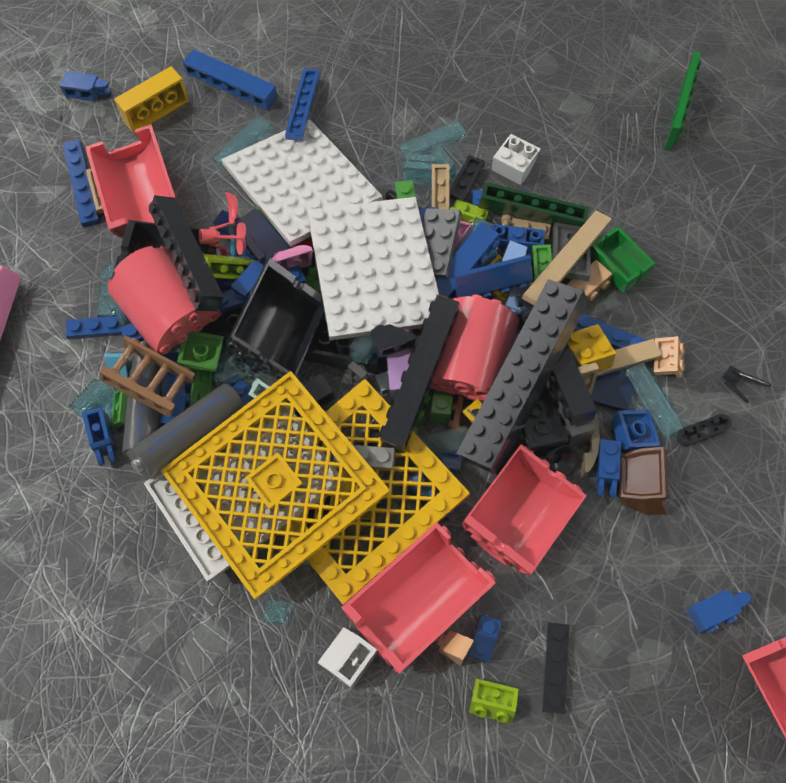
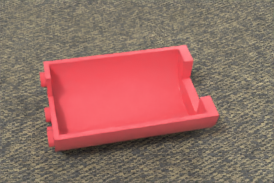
(129, 179)
(417, 597)

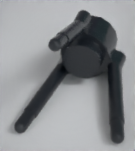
(734, 375)

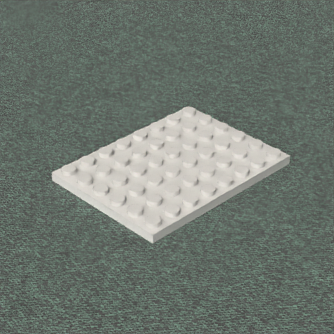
(298, 176)
(372, 266)
(190, 532)

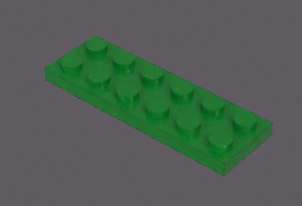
(683, 101)

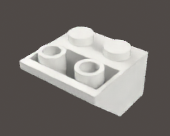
(515, 159)
(348, 657)

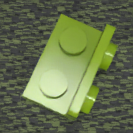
(470, 211)
(494, 701)

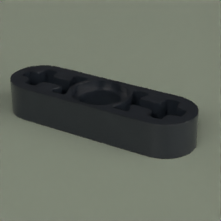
(699, 437)

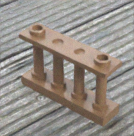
(146, 395)

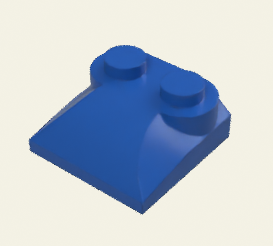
(634, 430)

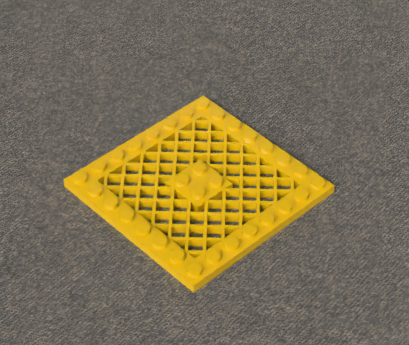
(274, 483)
(439, 506)

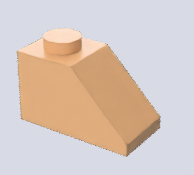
(454, 646)

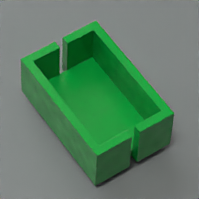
(622, 258)

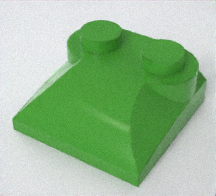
(200, 351)

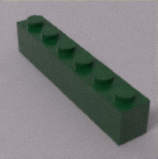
(531, 206)

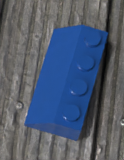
(494, 277)

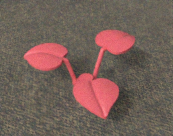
(211, 236)

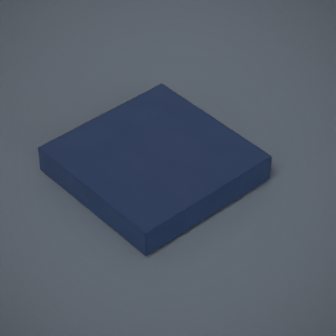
(612, 391)

